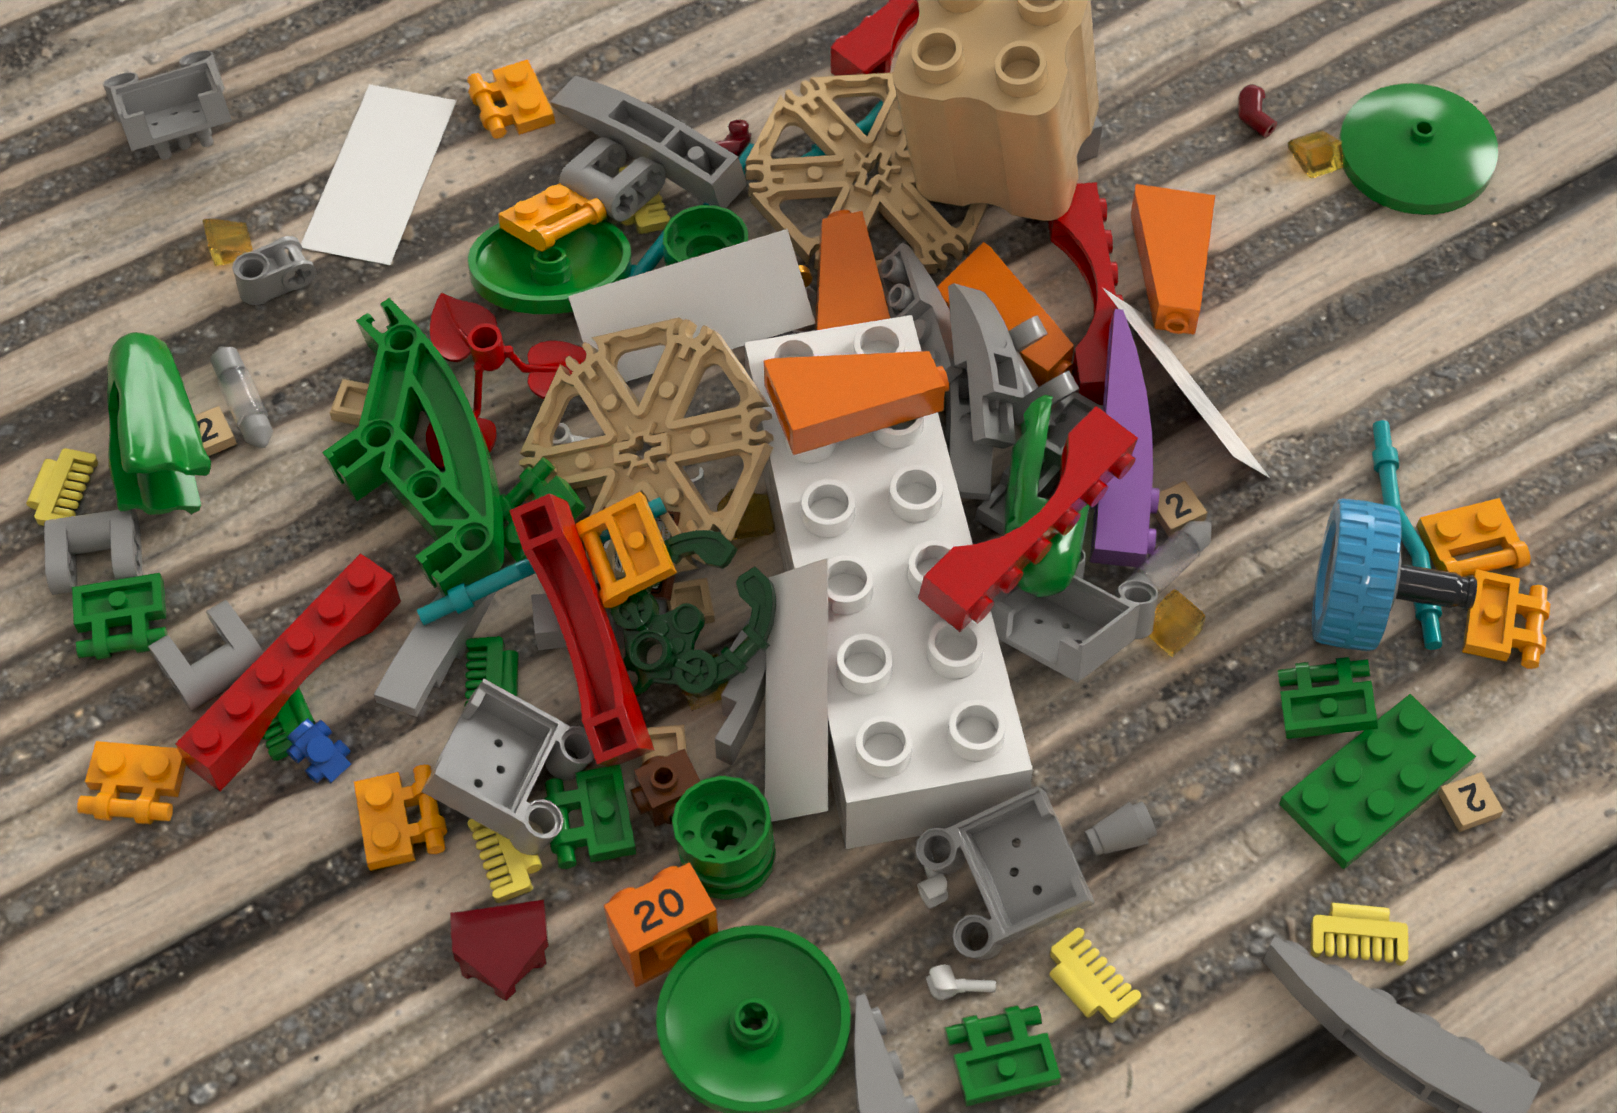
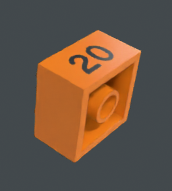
(659, 922)

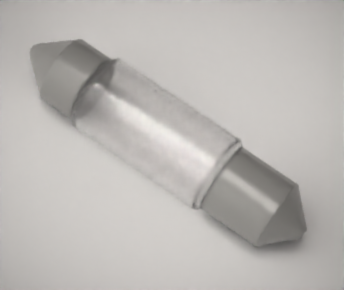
(242, 397)
(1173, 555)

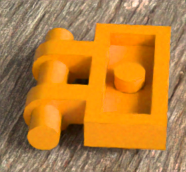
(522, 95)
(1492, 619)
(136, 770)
(385, 821)

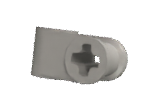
(270, 271)

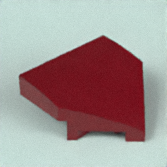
(500, 943)

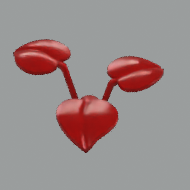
(469, 328)

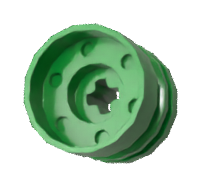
(701, 231)
(725, 836)

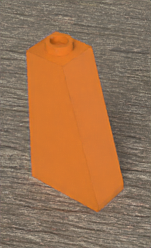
(1173, 247)
(988, 273)
(847, 274)
(851, 395)

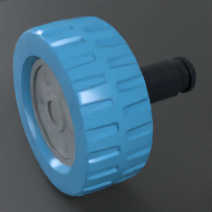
(1364, 575)

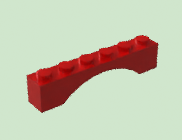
(875, 41)
(1088, 245)
(972, 575)
(604, 687)
(235, 724)

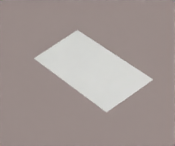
(378, 174)
(737, 291)
(1187, 384)
(798, 694)

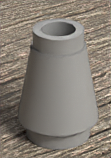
(1121, 830)

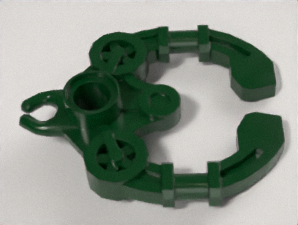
(679, 628)

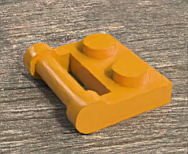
(551, 216)
(1472, 530)
(636, 543)

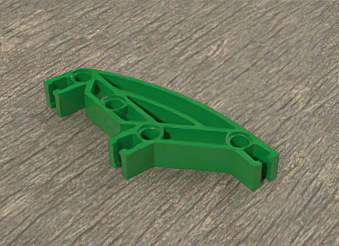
(455, 506)

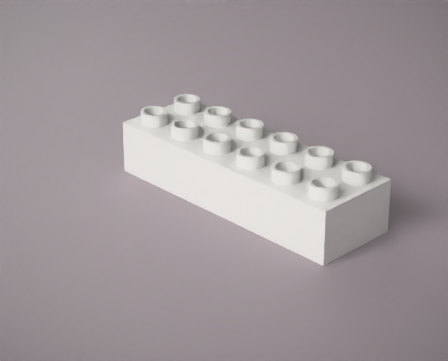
(914, 706)

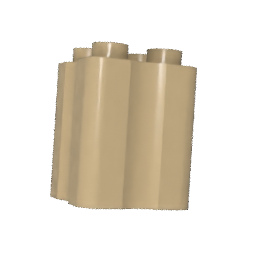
(998, 101)

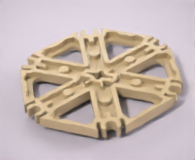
(849, 160)
(658, 423)

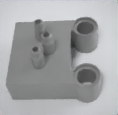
(170, 104)
(1078, 626)
(496, 761)
(1013, 857)

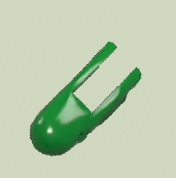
(152, 429)
(1059, 565)

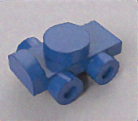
(312, 743)

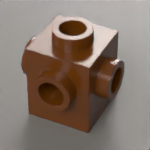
(661, 785)

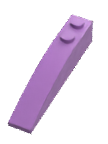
(1123, 514)

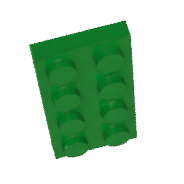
(1376, 781)

